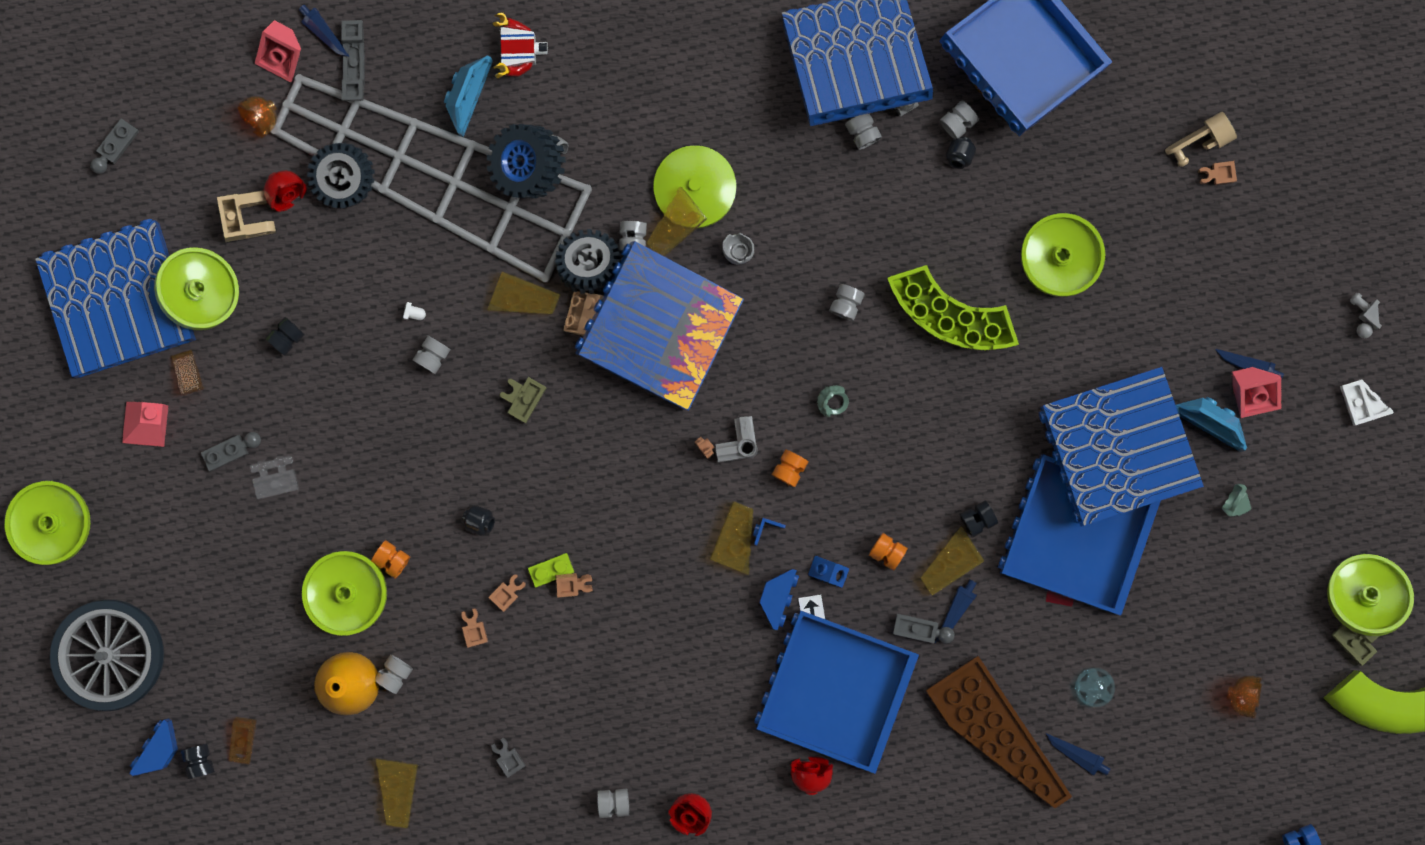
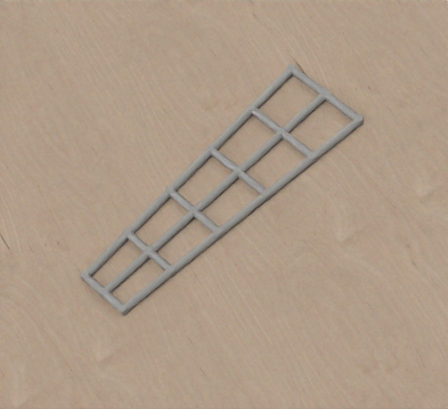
(454, 182)

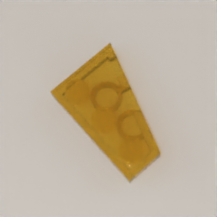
(678, 222)
(519, 295)
(734, 539)
(952, 562)
(397, 789)

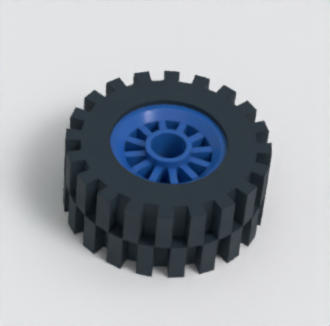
(537, 173)

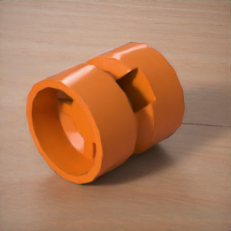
(790, 468)
(888, 551)
(390, 559)

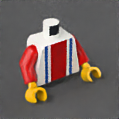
(517, 47)

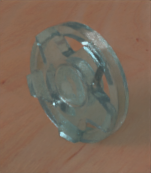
(1095, 687)

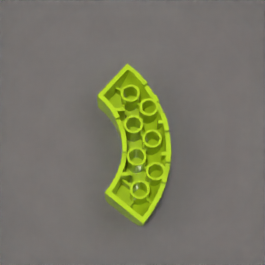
(949, 318)
(1379, 707)

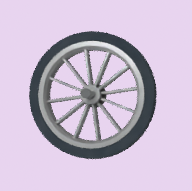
(106, 655)

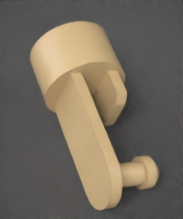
(1218, 127)

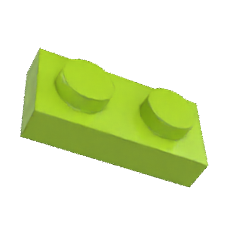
(546, 571)

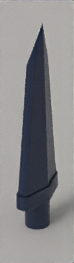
(318, 26)
(1246, 362)
(959, 605)
(1086, 759)

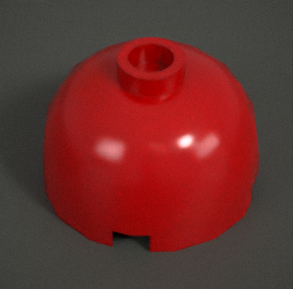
(282, 189)
(811, 775)
(690, 814)

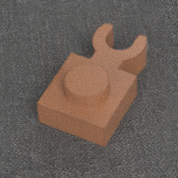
(1222, 173)
(705, 447)
(568, 584)
(505, 595)
(474, 632)

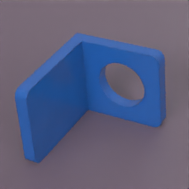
(758, 529)
(827, 571)

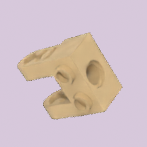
(232, 218)

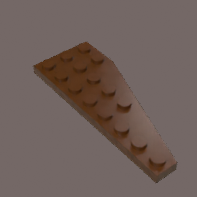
(983, 715)

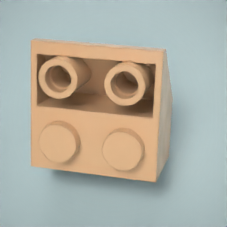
(580, 311)

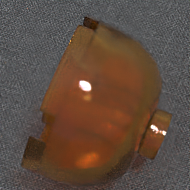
(258, 114)
(1245, 695)

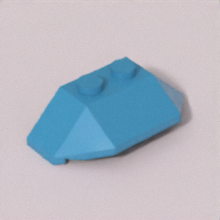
(466, 91)
(1214, 420)

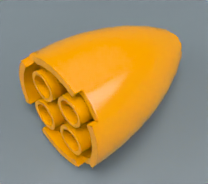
(346, 683)

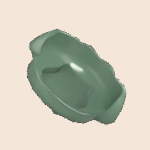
(828, 393)
(1238, 501)

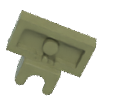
(524, 398)
(1355, 644)

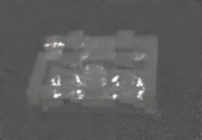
(276, 483)

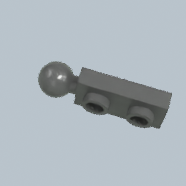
(114, 146)
(230, 450)
(921, 629)

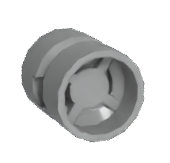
(959, 120)
(863, 130)
(632, 227)
(847, 301)
(431, 354)
(392, 675)
(613, 803)

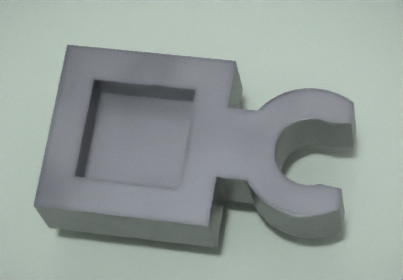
(509, 760)

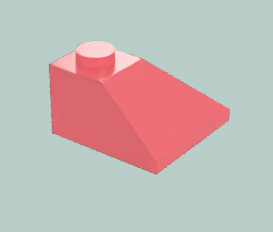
(278, 51)
(1256, 391)
(145, 423)

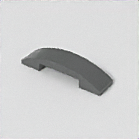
(353, 66)

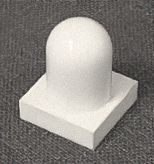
(413, 312)

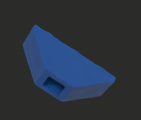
(777, 596)
(157, 751)

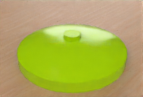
(702, 175)
(1063, 255)
(196, 288)
(47, 523)
(344, 593)
(1370, 595)

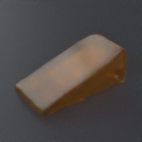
(187, 373)
(242, 739)

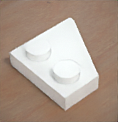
(1363, 403)

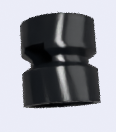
(284, 336)
(985, 515)
(197, 761)

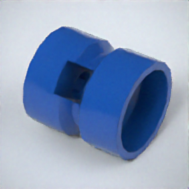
(1306, 834)

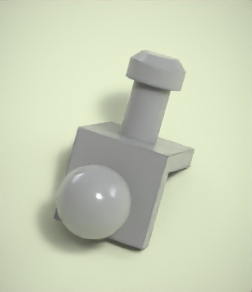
(1369, 316)

